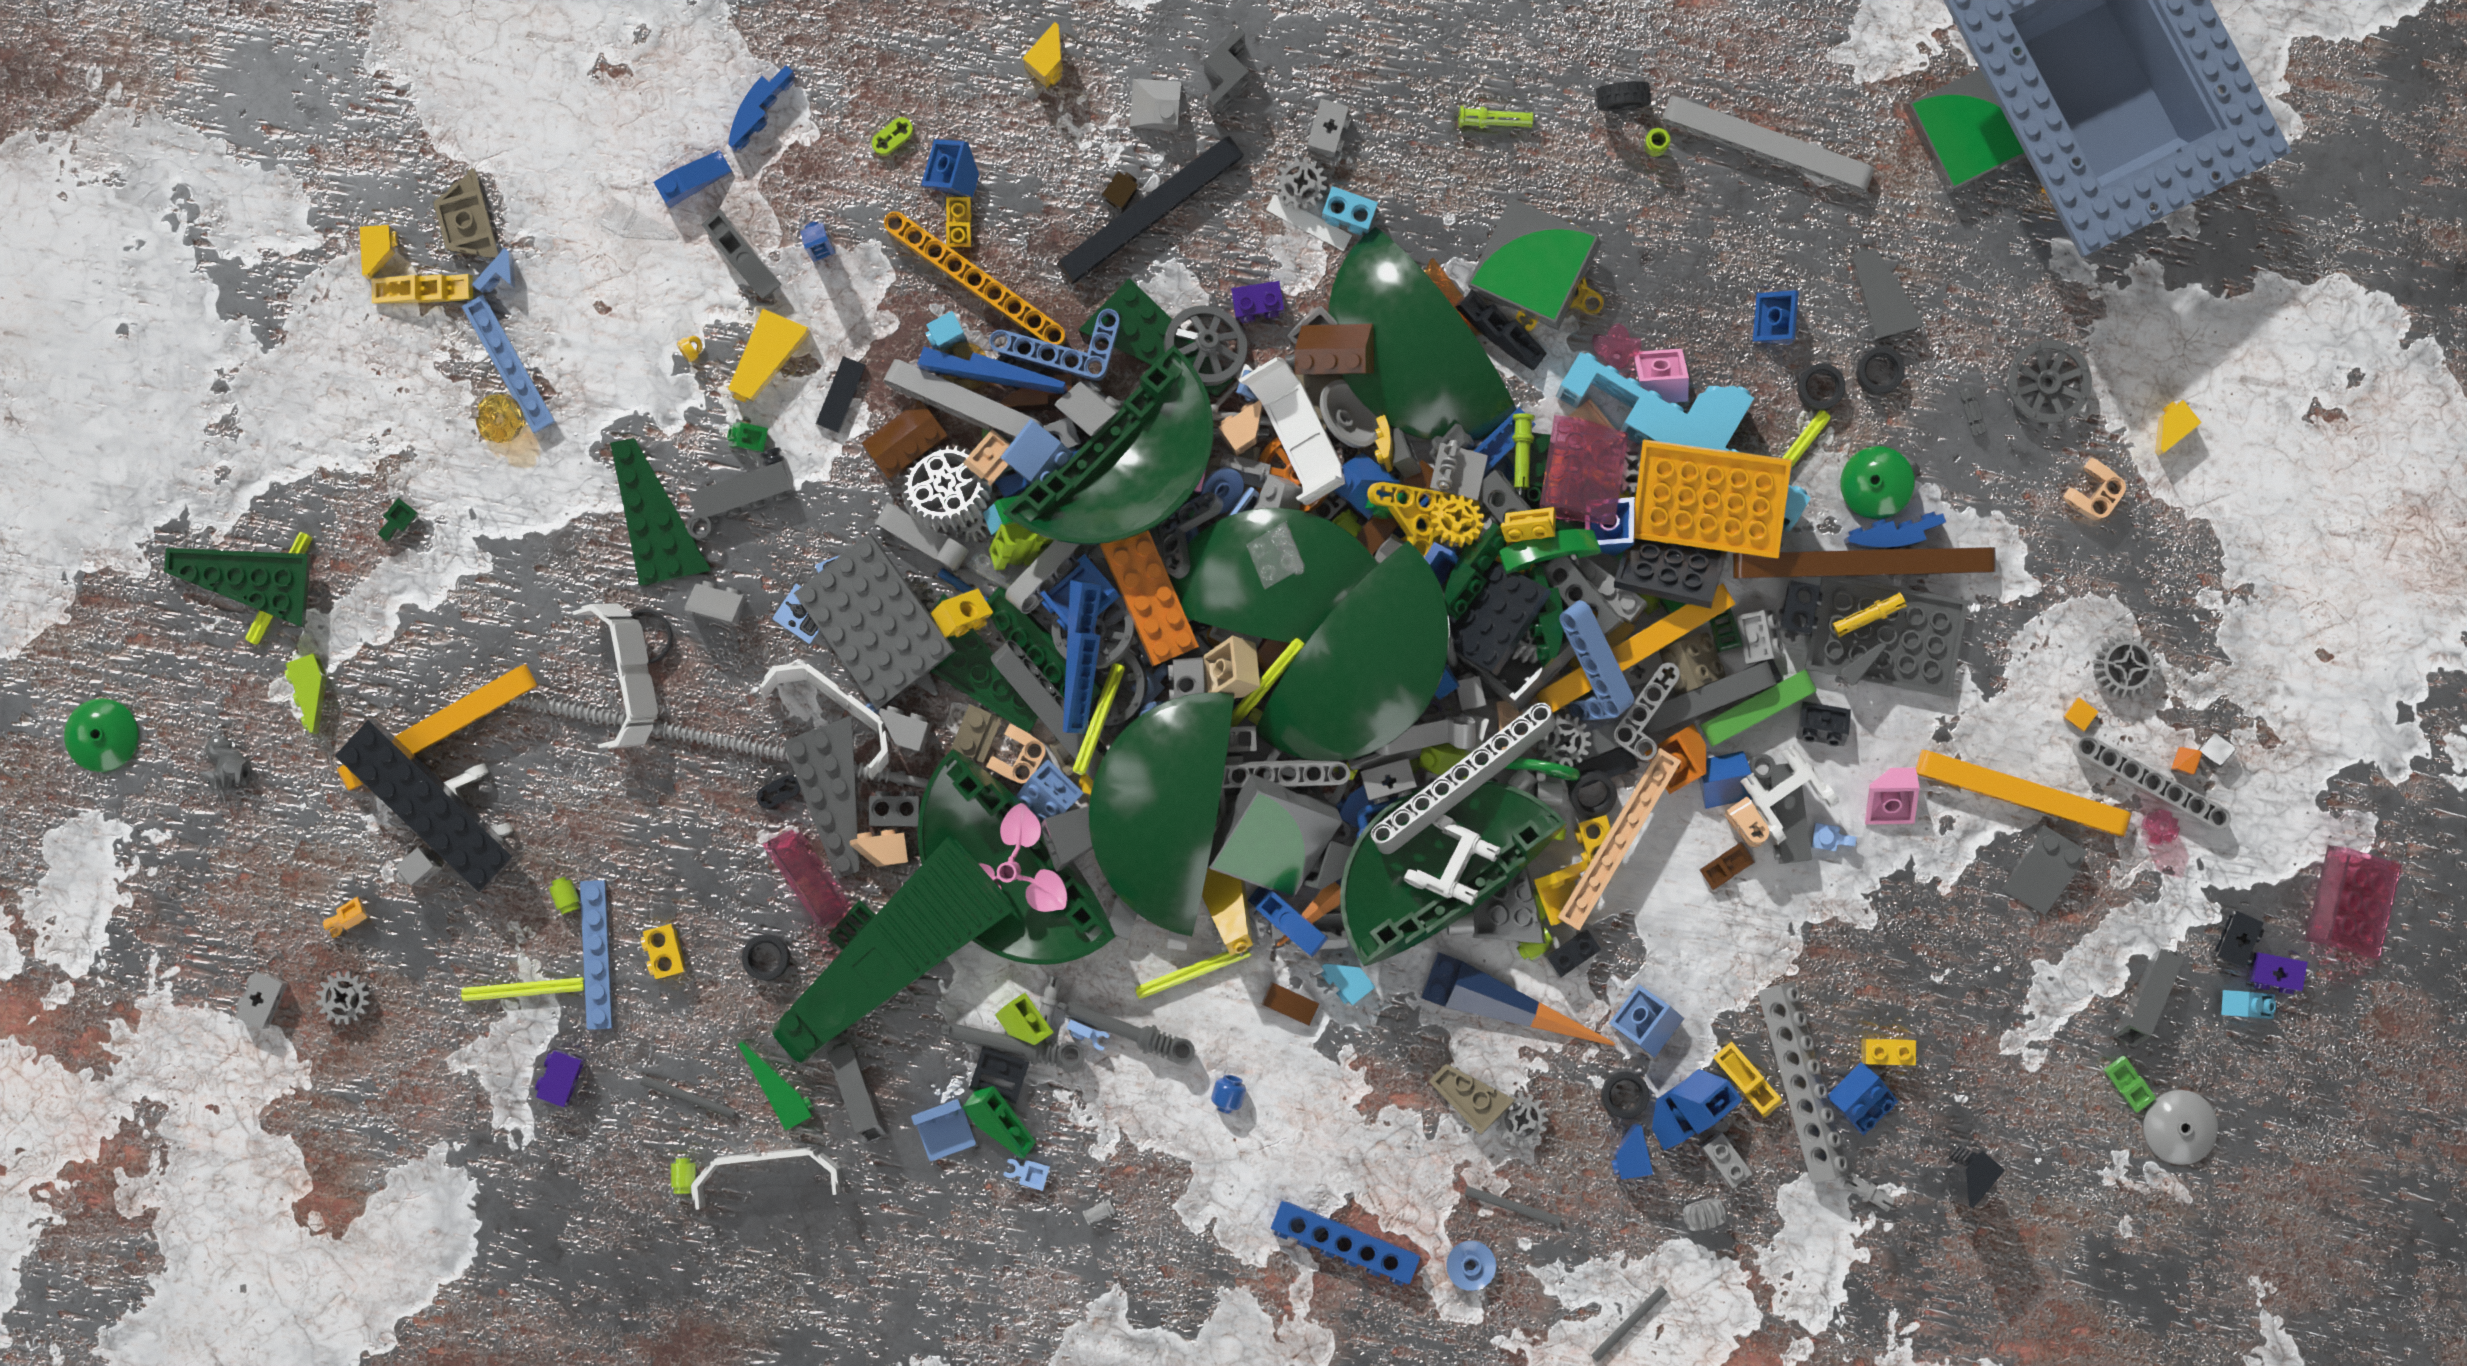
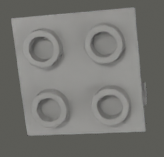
(1458, 471)

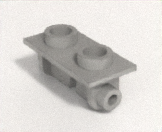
(1252, 471)

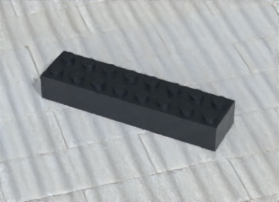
(426, 804)

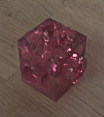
(2151, 827)

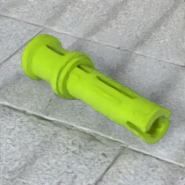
(1525, 119)
(1523, 438)

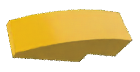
(1748, 1079)

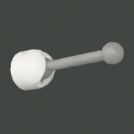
(1215, 407)

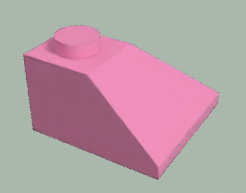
(1663, 373)
(1893, 797)

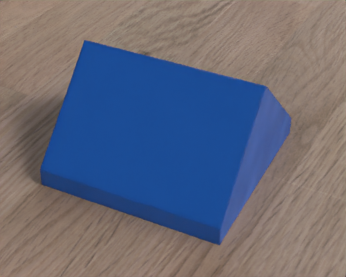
(1775, 317)
(1617, 537)
(1722, 779)

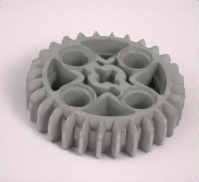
(924, 510)

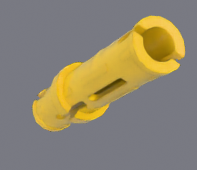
(1870, 614)

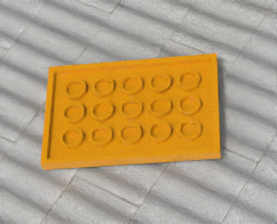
(1711, 498)

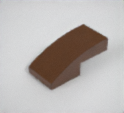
(1727, 865)
(1290, 1003)

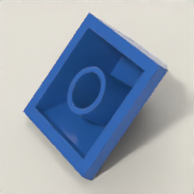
(951, 168)
(1358, 477)
(1669, 1122)
(1632, 1155)

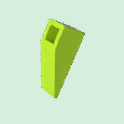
(309, 686)

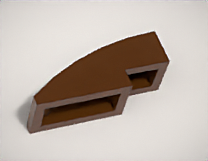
(1034, 400)

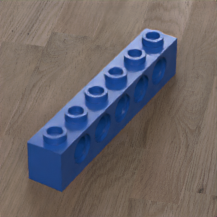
(1406, 1260)

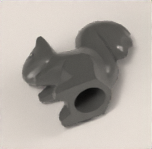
(230, 764)

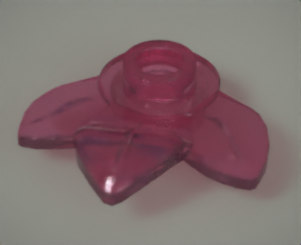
(1616, 342)

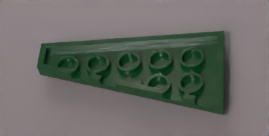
(1144, 330)
(655, 528)
(261, 580)
(1033, 641)
(976, 676)

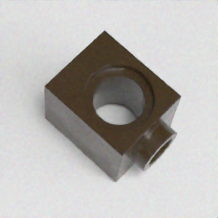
(1120, 190)

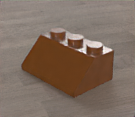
(1335, 349)
(905, 440)

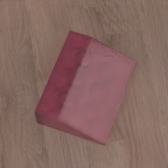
(1584, 470)
(807, 877)
(2353, 902)

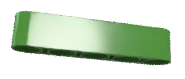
(1758, 707)

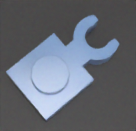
(1031, 1174)

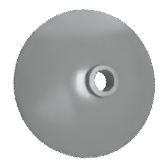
(1347, 415)
(2164, 1122)

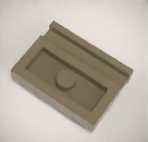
(976, 733)

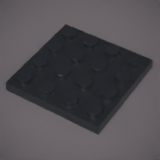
(1671, 571)
(1497, 617)

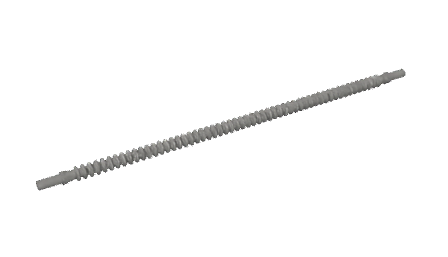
(897, 777)

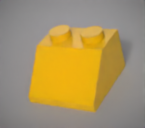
(1045, 57)

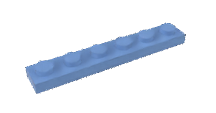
(508, 363)
(596, 954)

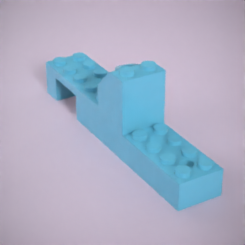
(1706, 425)

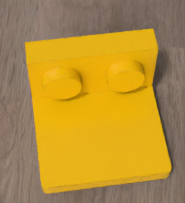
(1557, 887)

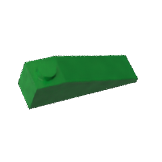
(784, 1098)

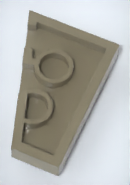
(1470, 1097)

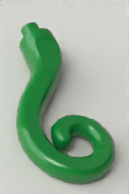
(1546, 768)

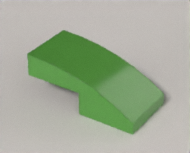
(2129, 1084)

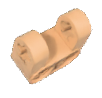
(2101, 495)
(1023, 759)
(1743, 817)

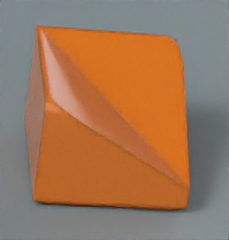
(2186, 761)

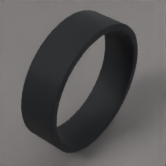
(670, 634)

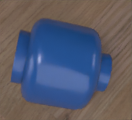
(1228, 1093)

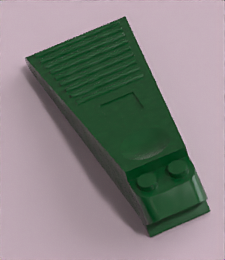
(921, 926)

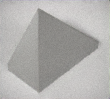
(1316, 316)

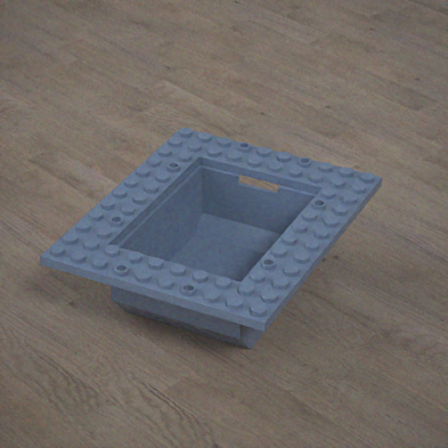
(2121, 104)

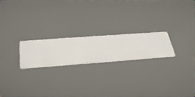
(1309, 223)

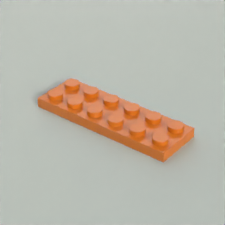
(1149, 597)

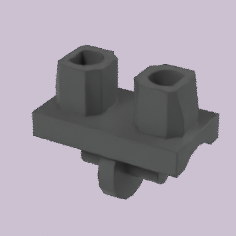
(1455, 433)

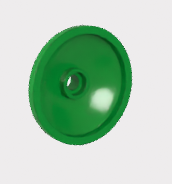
(1887, 496)
(117, 735)

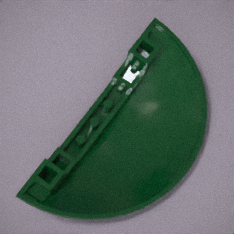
(1425, 355)
(1133, 467)
(1228, 592)
(1365, 666)
(1159, 807)
(970, 808)
(1391, 916)

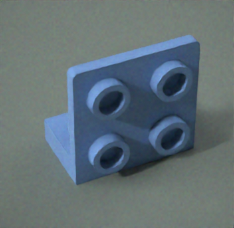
(1049, 792)
(944, 1129)

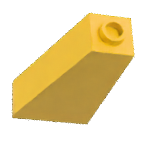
(766, 353)
(1229, 908)

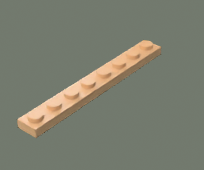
(1619, 839)

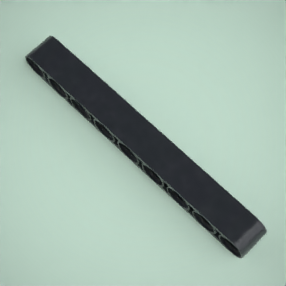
(1150, 210)

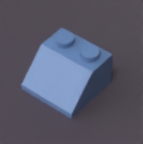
(1036, 453)
(1646, 1020)

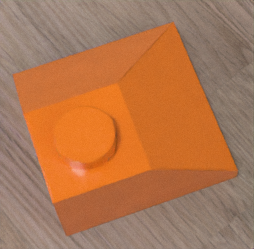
(1690, 750)

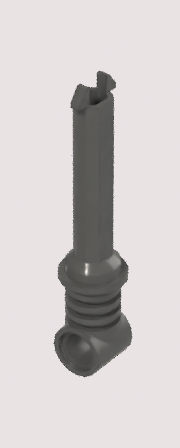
(1146, 1038)
(1035, 1053)

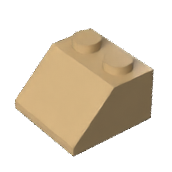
(1232, 668)

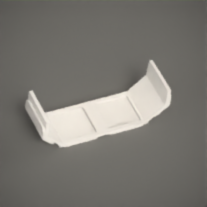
(1297, 428)
(633, 673)
(793, 673)
(698, 1188)

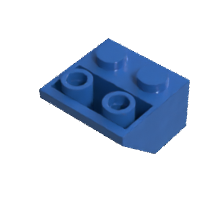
(1862, 1098)
(1704, 1099)

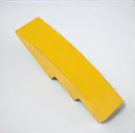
(422, 289)

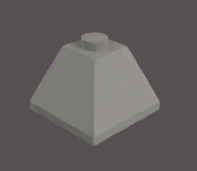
(1155, 104)

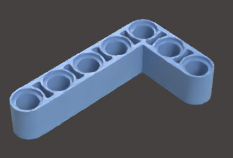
(1062, 353)
(1610, 689)

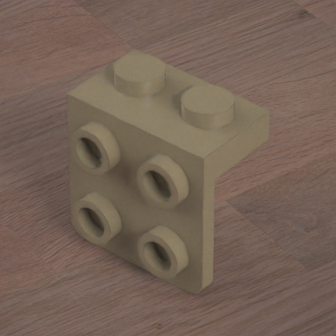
(1696, 662)

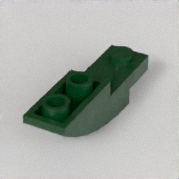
(1538, 460)
(1466, 576)
(1546, 625)

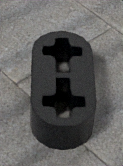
(776, 786)

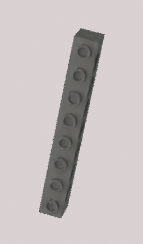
(1607, 617)

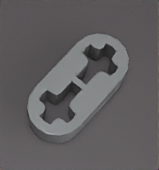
(1787, 641)

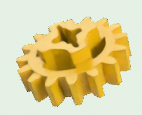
(1468, 519)

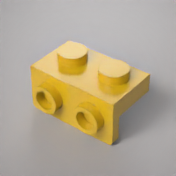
(1529, 524)

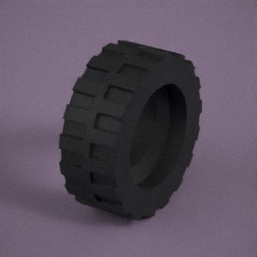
(1623, 96)

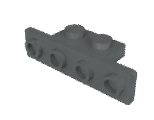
(1330, 925)

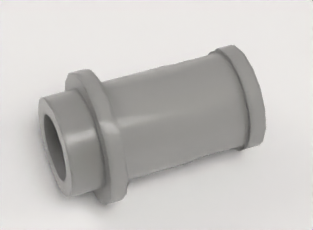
(1099, 1212)

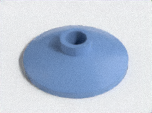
(1227, 485)
(1477, 1277)

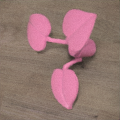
(1047, 888)

